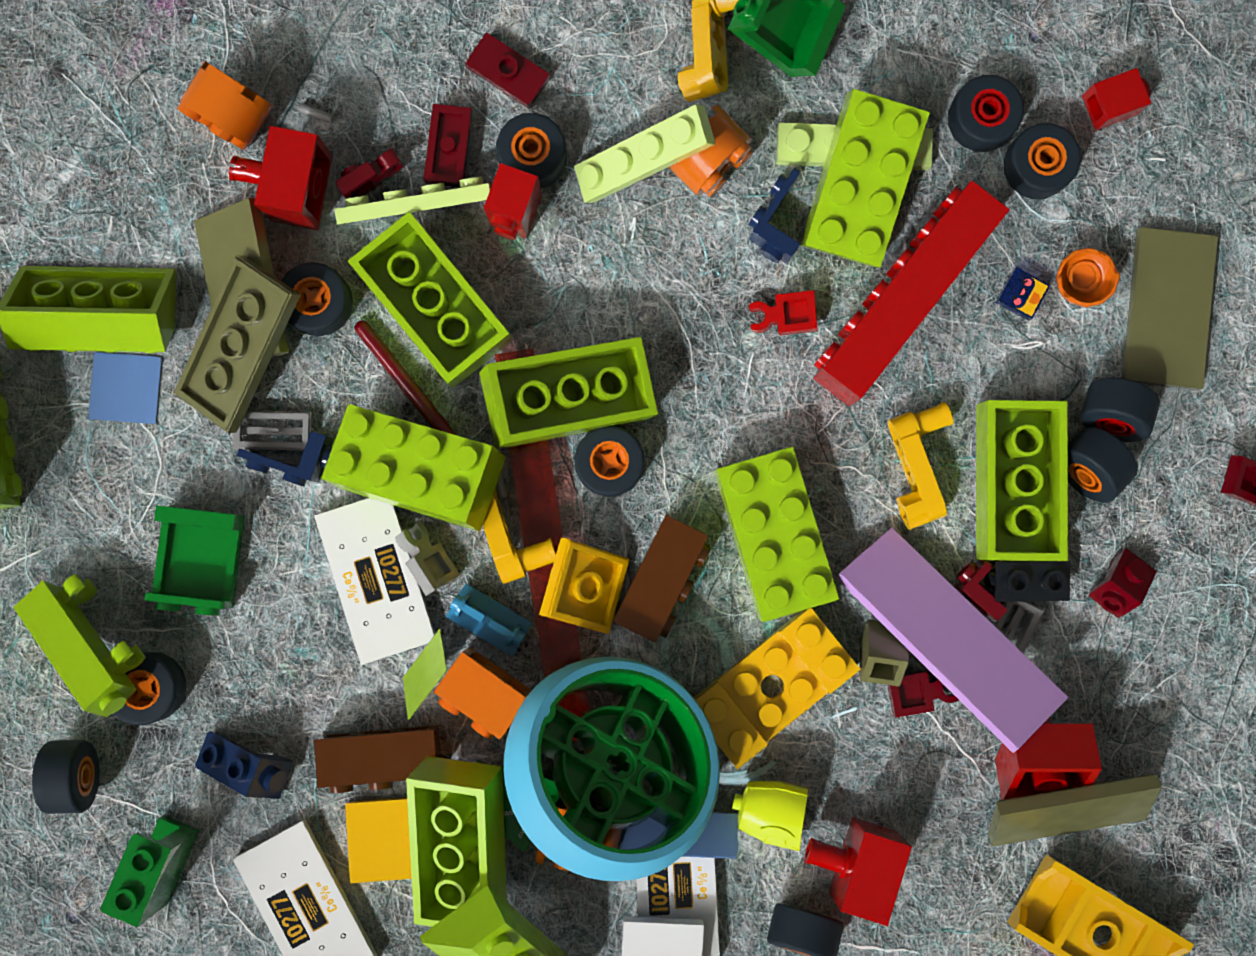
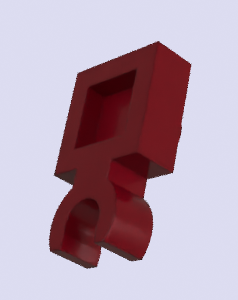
(361, 179)
(917, 694)

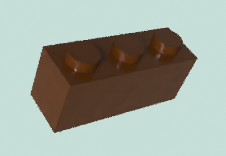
(662, 579)
(372, 756)

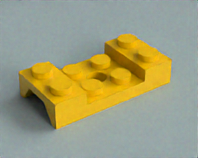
(805, 660)
(1065, 909)

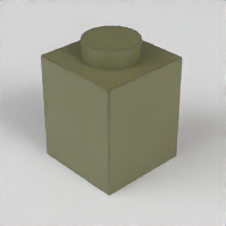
(882, 655)

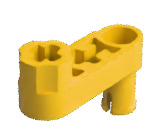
(710, 71)
(925, 501)
(510, 561)

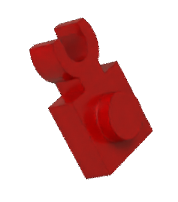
(793, 313)

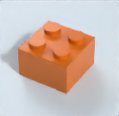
(481, 693)

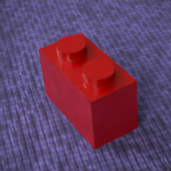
(512, 202)

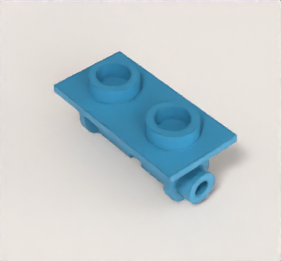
(488, 619)

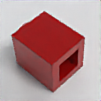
(1117, 98)

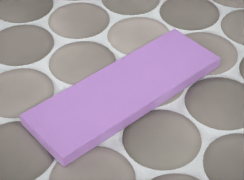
(952, 639)

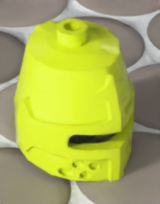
(772, 812)

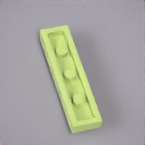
(810, 143)
(645, 154)
(398, 203)

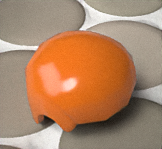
(1087, 277)

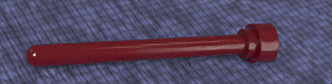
(401, 377)

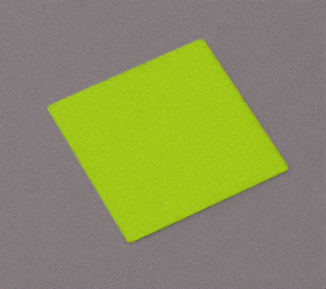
(424, 674)

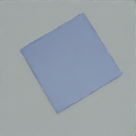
(124, 388)

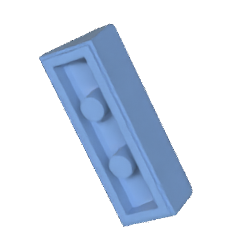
(716, 841)

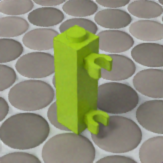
(74, 647)

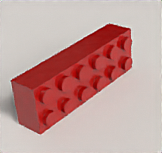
(914, 288)

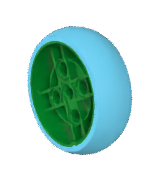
(677, 802)

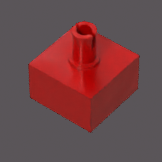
(290, 178)
(1049, 761)
(865, 869)

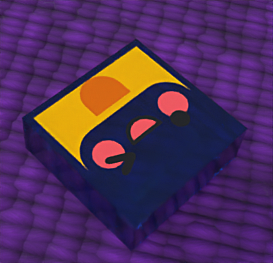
(1022, 294)

